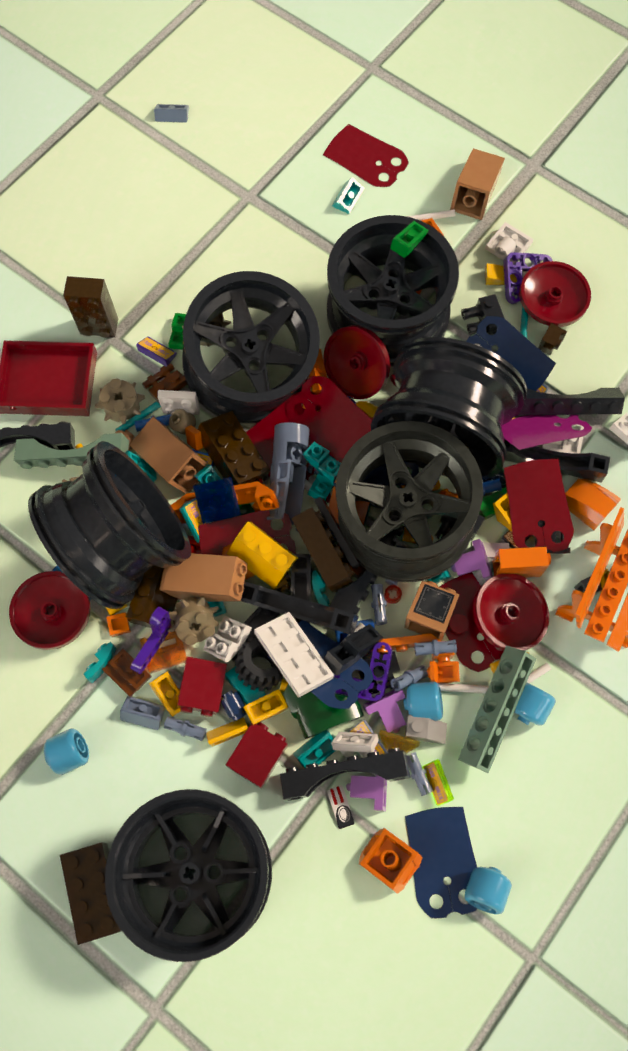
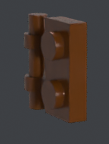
(172, 381)

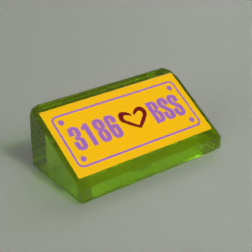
(436, 776)

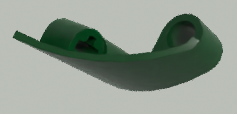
(315, 715)

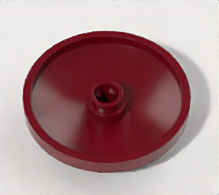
(555, 293)
(356, 362)
(49, 611)
(511, 612)

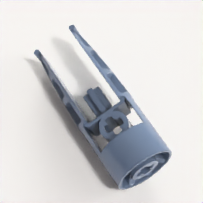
(288, 468)

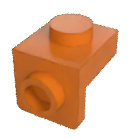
(444, 672)

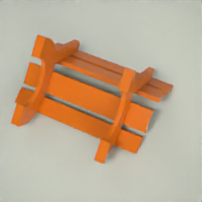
(602, 616)

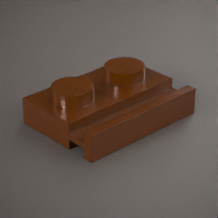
(121, 673)

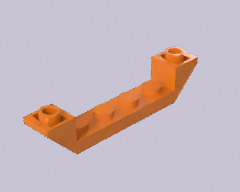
(245, 494)
(402, 644)

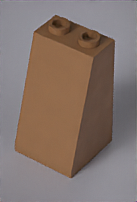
(477, 183)
(168, 455)
(206, 576)

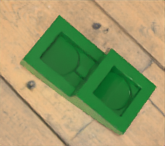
(176, 337)

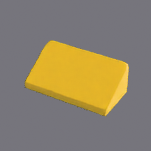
(227, 732)

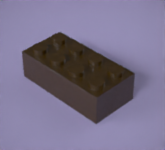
(91, 306)
(232, 449)
(322, 550)
(86, 892)

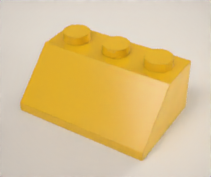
(263, 554)

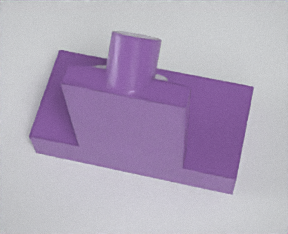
(474, 561)
(388, 710)
(369, 788)

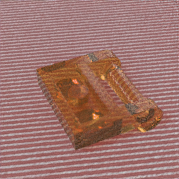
(168, 655)

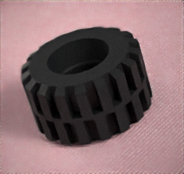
(250, 673)

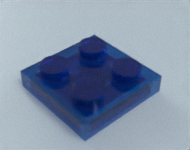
(217, 500)

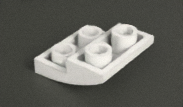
(227, 639)

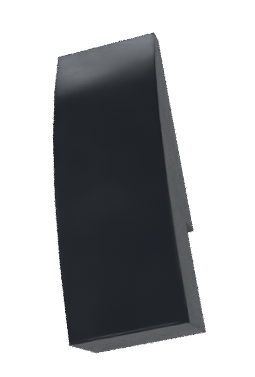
(352, 649)

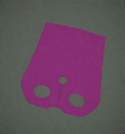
(540, 430)

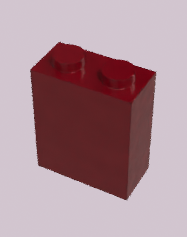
(201, 686)
(257, 754)

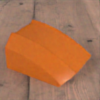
(590, 502)
(390, 860)

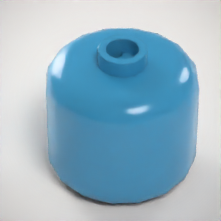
(424, 700)
(534, 705)
(66, 751)
(488, 890)

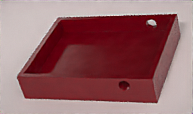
(47, 378)

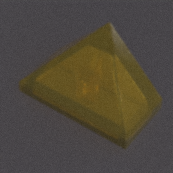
(392, 740)

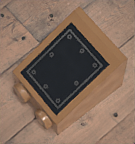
(431, 609)

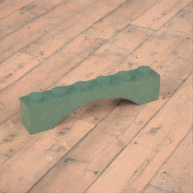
(33, 454)

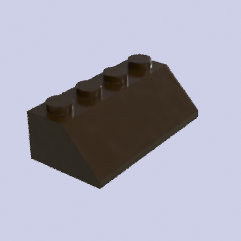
(149, 598)

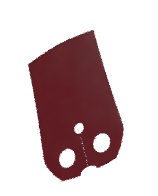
(361, 151)
(338, 422)
(263, 432)
(536, 495)
(215, 538)
(467, 643)

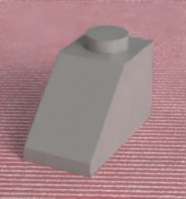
(425, 730)

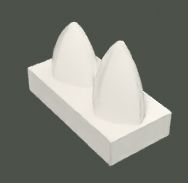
(355, 742)

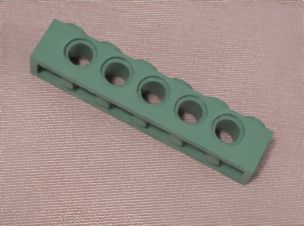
(497, 709)

